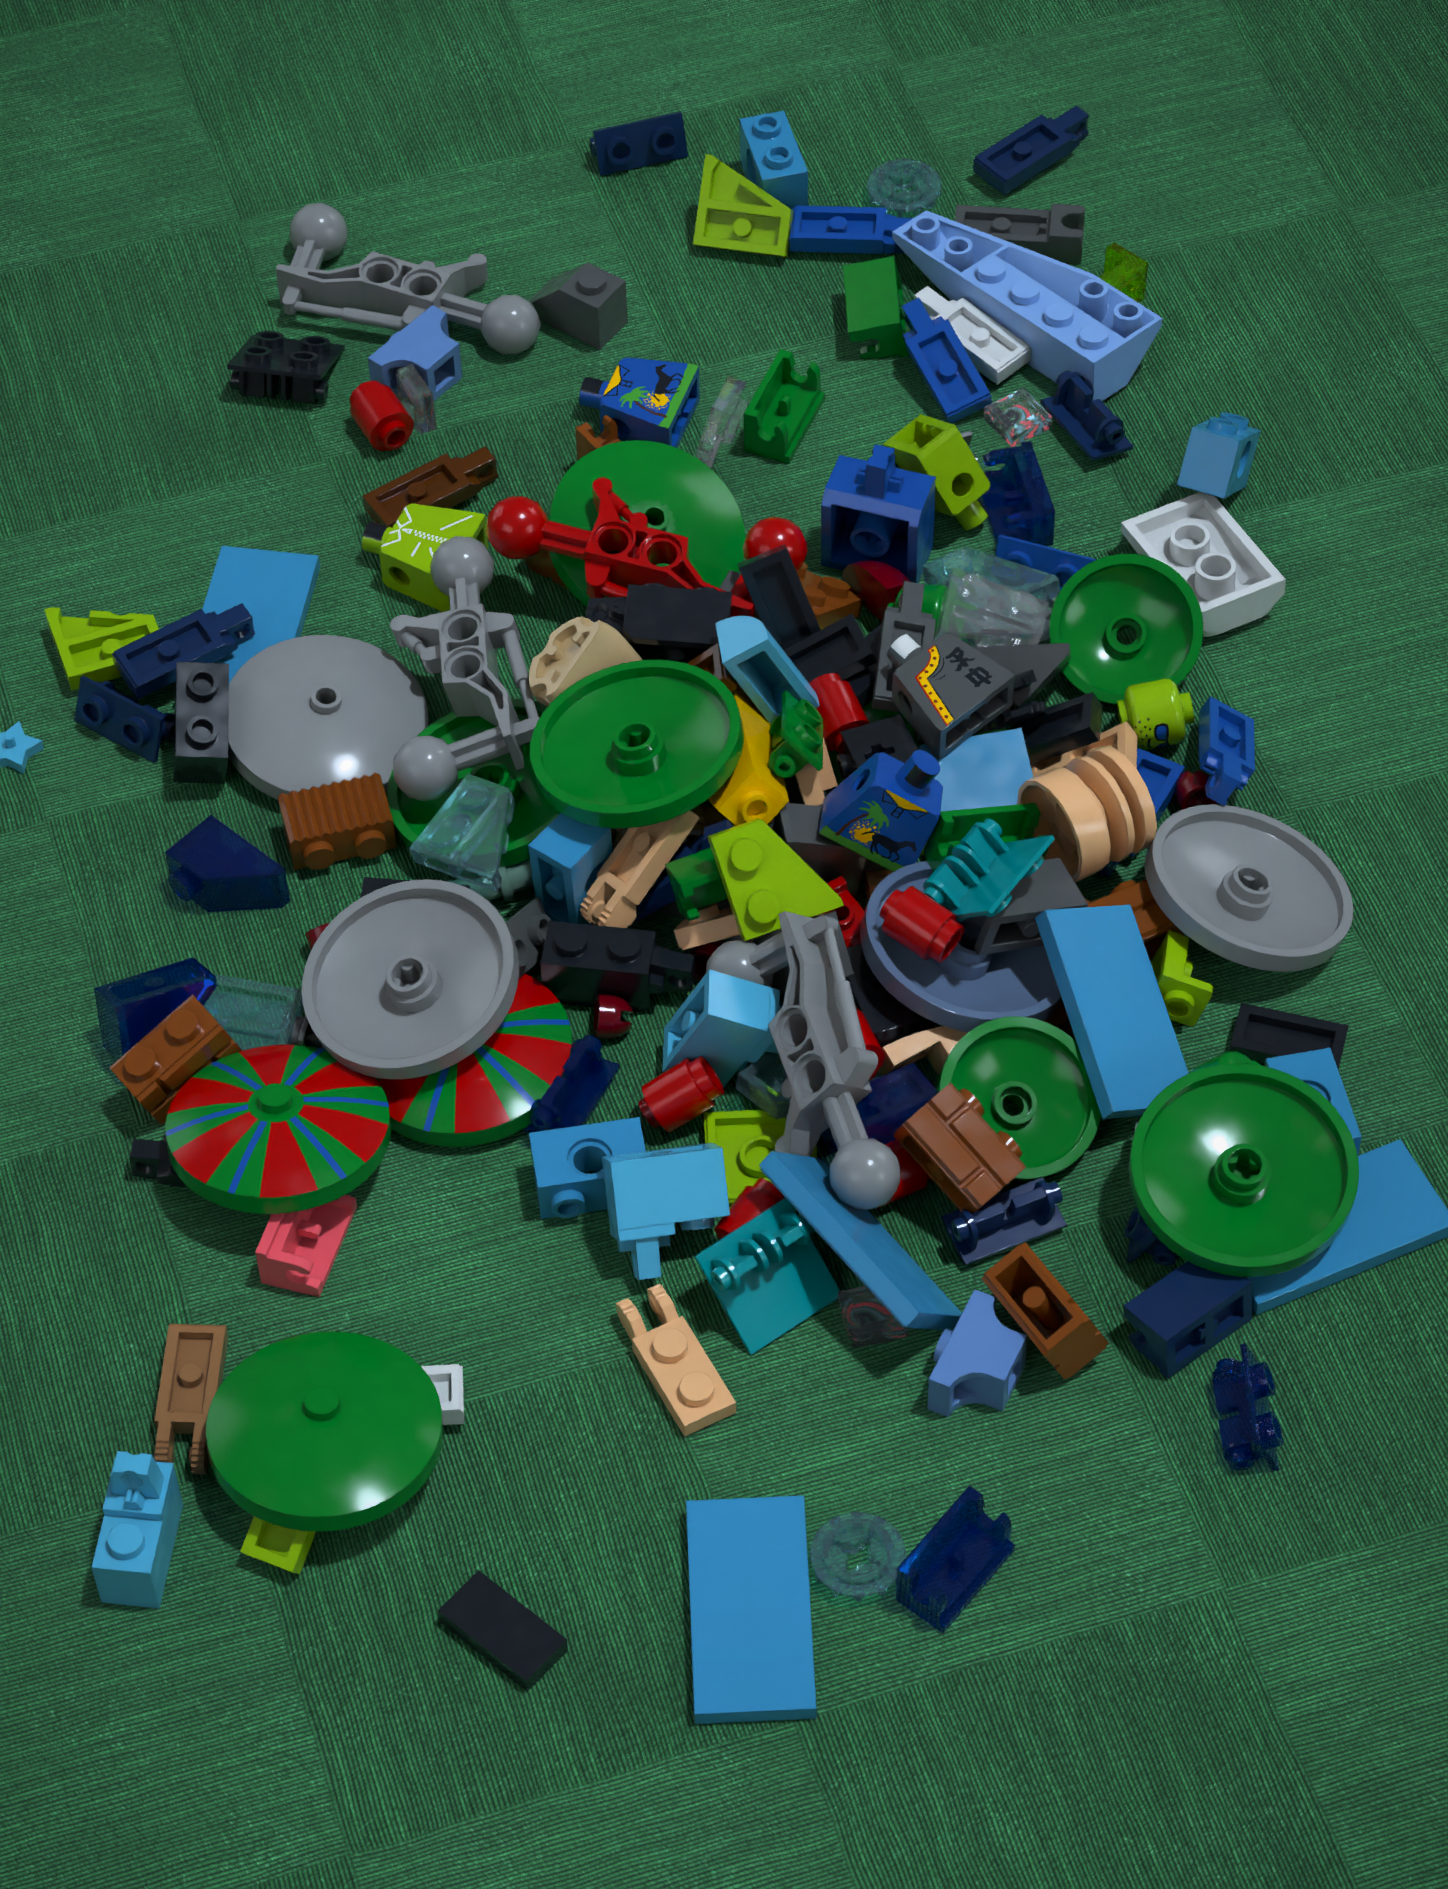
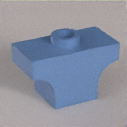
(425, 346)
(976, 1360)

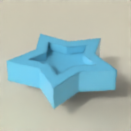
(17, 748)

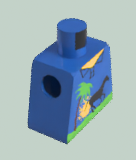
(646, 399)
(885, 809)

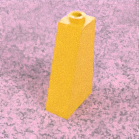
(752, 787)

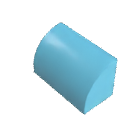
(760, 665)

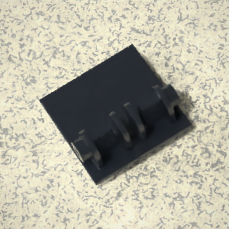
(297, 361)

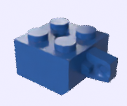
(877, 514)

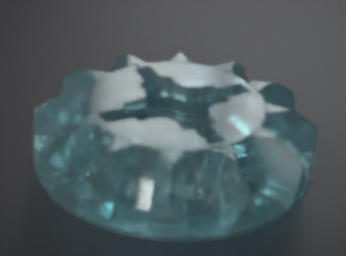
(900, 175)
(850, 1534)

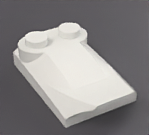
(1213, 556)

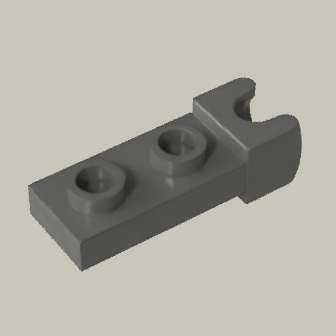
(1048, 232)

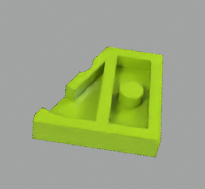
(739, 214)
(88, 643)
(766, 879)

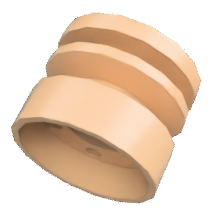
(1093, 810)

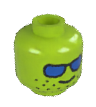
(1156, 713)

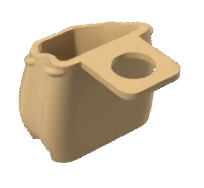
(574, 653)

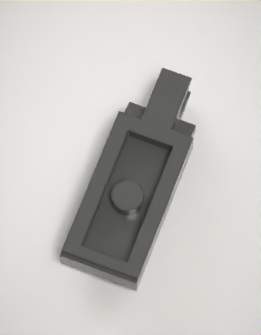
(895, 623)

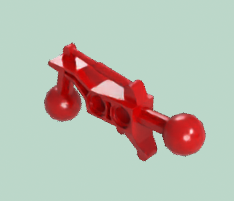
(521, 528)

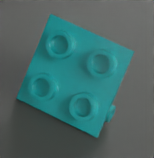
(984, 871)
(768, 1275)

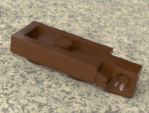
(437, 484)

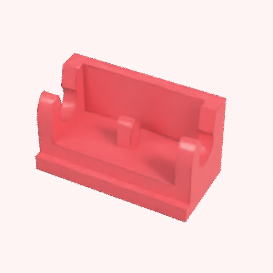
(303, 1246)

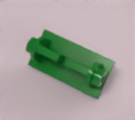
(796, 737)

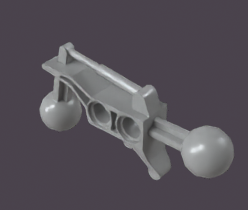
(391, 290)
(464, 649)
(820, 1052)

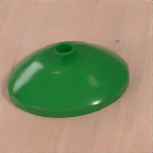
(1122, 595)
(1044, 1077)

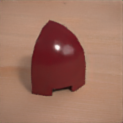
(876, 583)

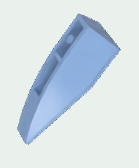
(1055, 308)

